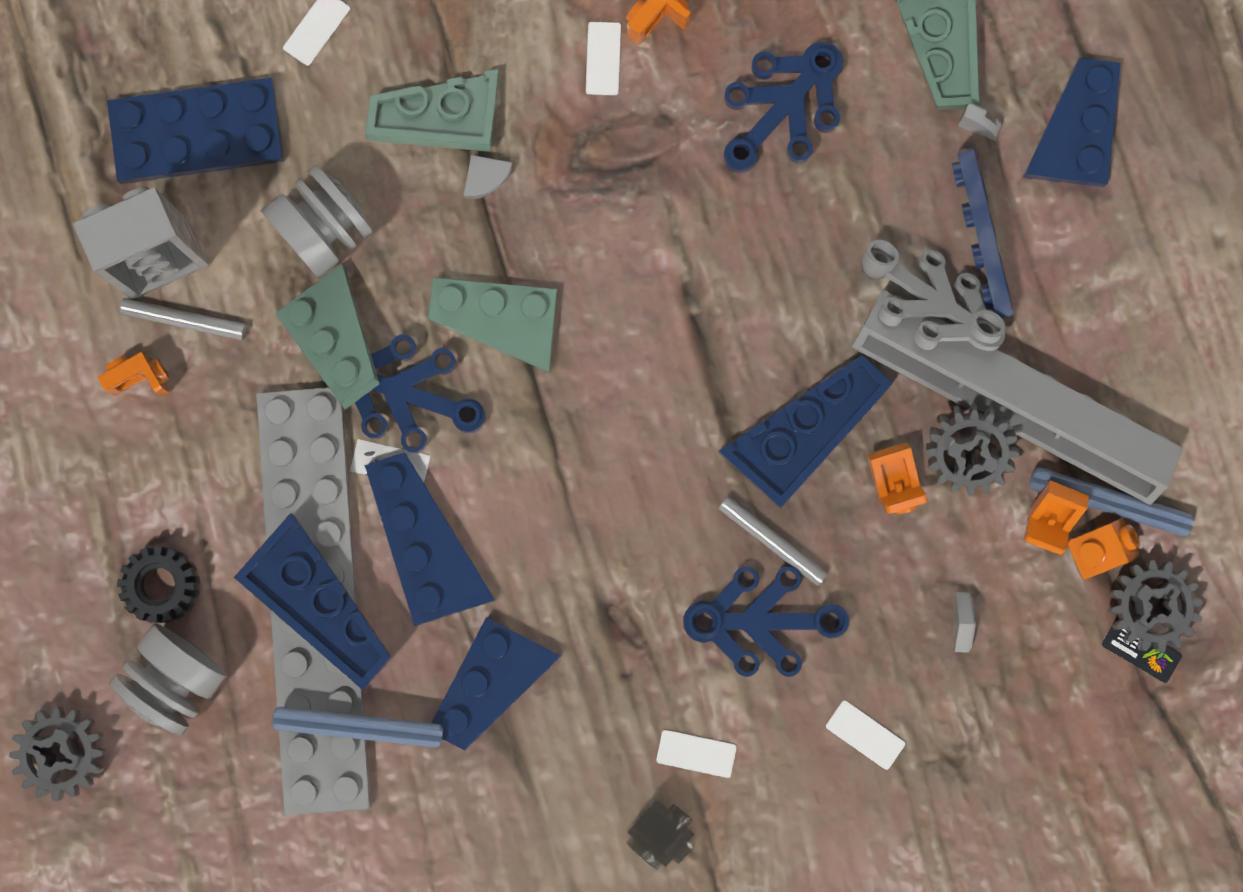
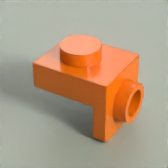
(646, 15)
(127, 372)
(896, 479)
(1054, 517)
(1104, 548)

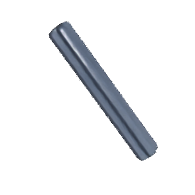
(1119, 503)
(357, 727)

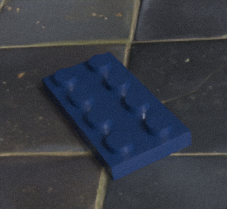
(195, 130)

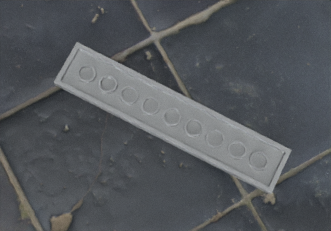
(308, 476)

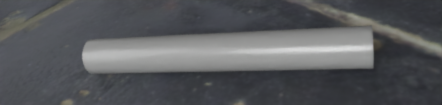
(183, 319)
(773, 541)

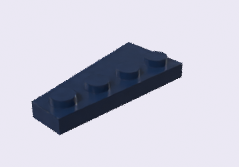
(977, 215)
(798, 438)
(426, 552)
(308, 596)

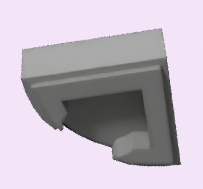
(974, 120)
(485, 176)
(963, 622)

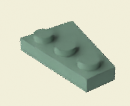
(945, 47)
(437, 116)
(498, 315)
(330, 335)

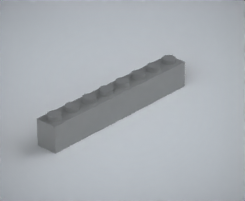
(1033, 403)

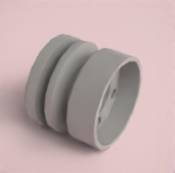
(317, 220)
(167, 679)

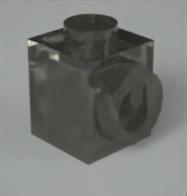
(661, 834)

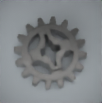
(980, 465)
(1167, 592)
(66, 738)

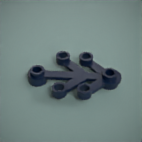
(787, 101)
(400, 390)
(757, 622)

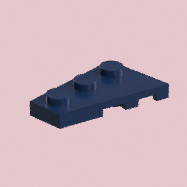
(1080, 131)
(489, 681)

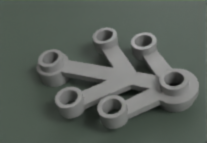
(977, 325)

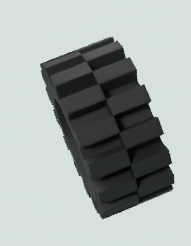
(133, 584)

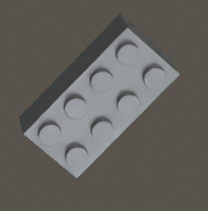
(140, 243)

